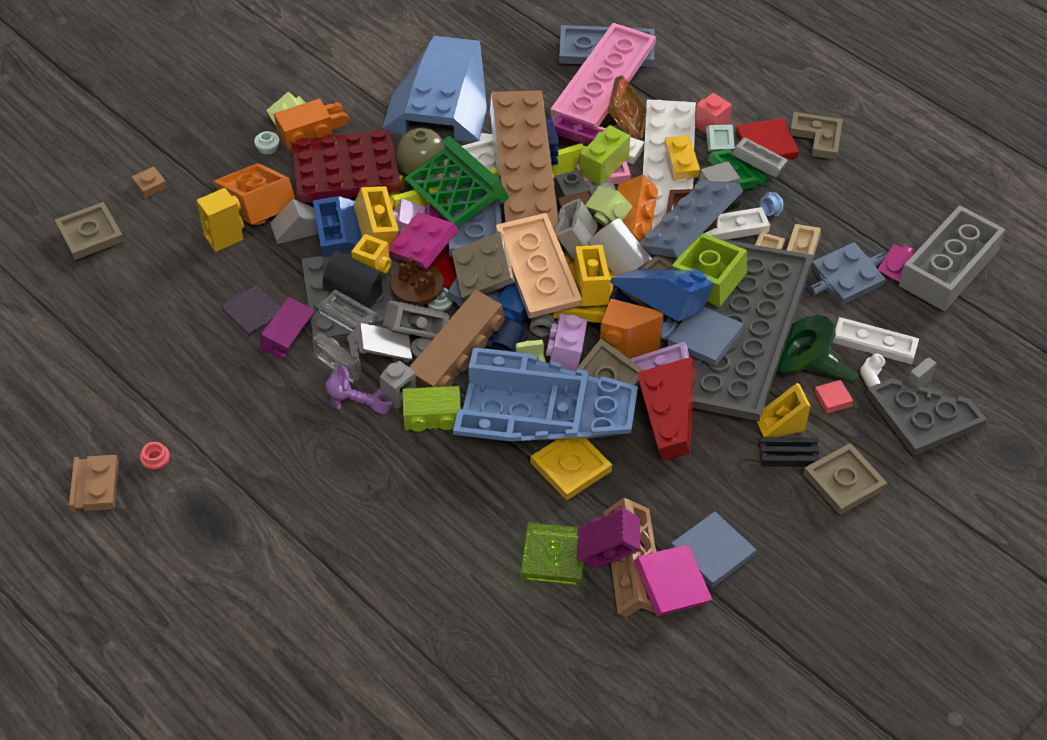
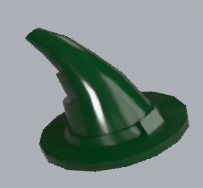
(809, 350)

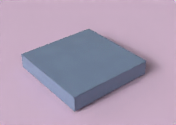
(707, 335)
(716, 548)

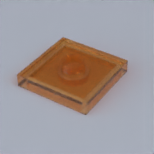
(627, 108)

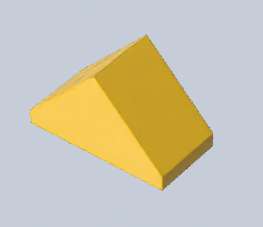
(785, 414)

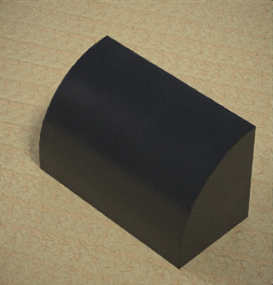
(352, 279)

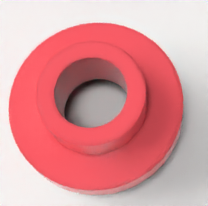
(152, 450)

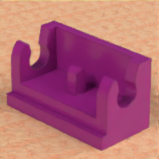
(574, 132)
(285, 327)

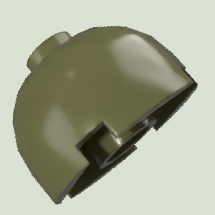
(417, 148)

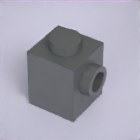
(570, 184)

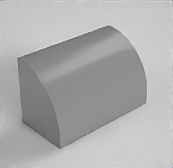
(620, 248)

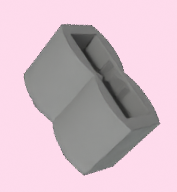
(575, 226)

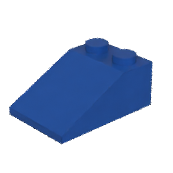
(669, 291)

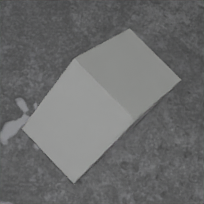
(294, 222)

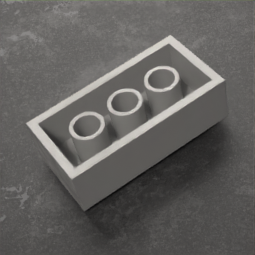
(951, 258)

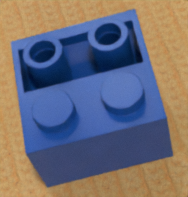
(336, 225)

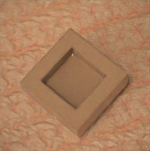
(149, 182)

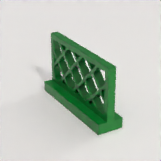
(469, 171)

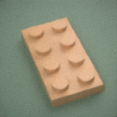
(539, 266)

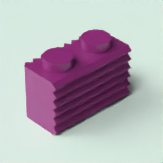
(609, 538)

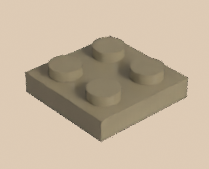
(89, 230)
(483, 265)
(845, 478)

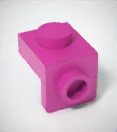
(894, 262)

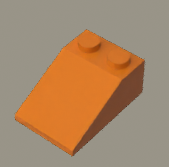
(259, 192)

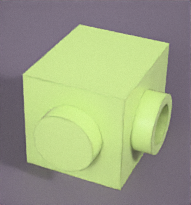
(608, 205)

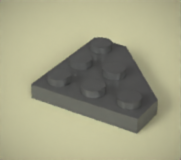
(923, 415)

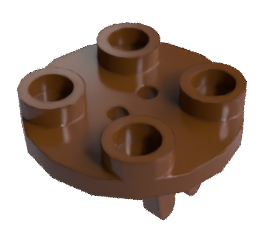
(416, 284)

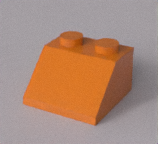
(632, 328)

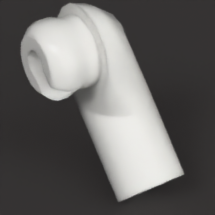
(871, 369)

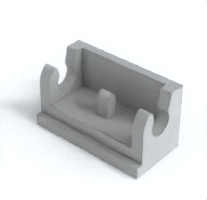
(380, 342)

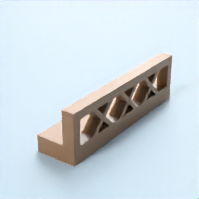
(628, 586)

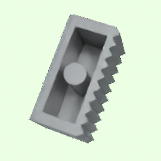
(414, 319)

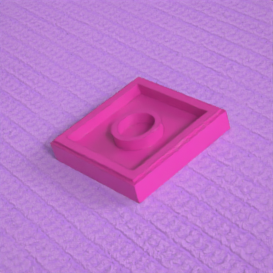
(672, 580)

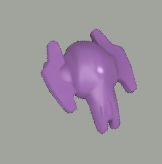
(339, 389)

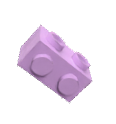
(567, 341)

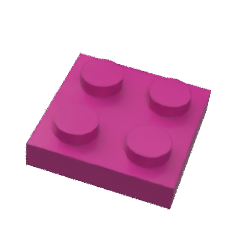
(422, 239)

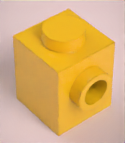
(373, 253)

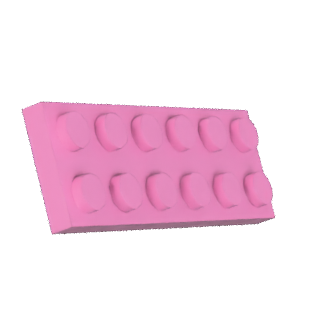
(589, 92)

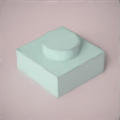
(720, 137)

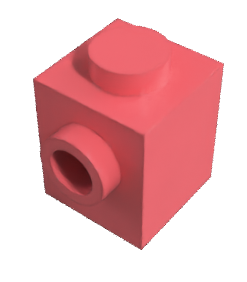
(712, 112)

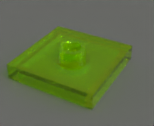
(551, 554)

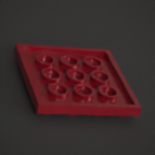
(344, 165)

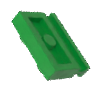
(748, 175)

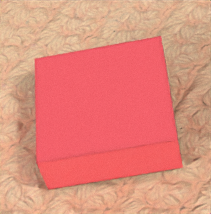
(833, 396)

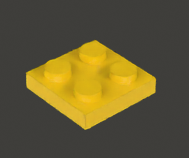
(571, 465)

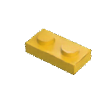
(682, 157)

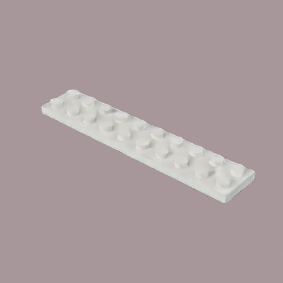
(663, 121)

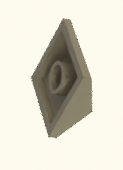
(610, 363)

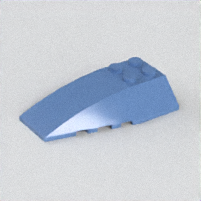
(442, 89)
(531, 400)

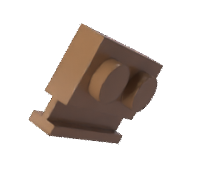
(94, 483)

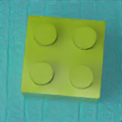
(720, 262)

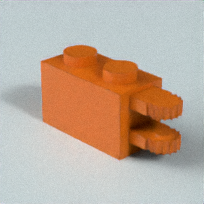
(309, 121)

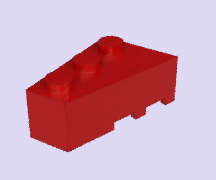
(669, 402)

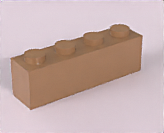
(453, 345)

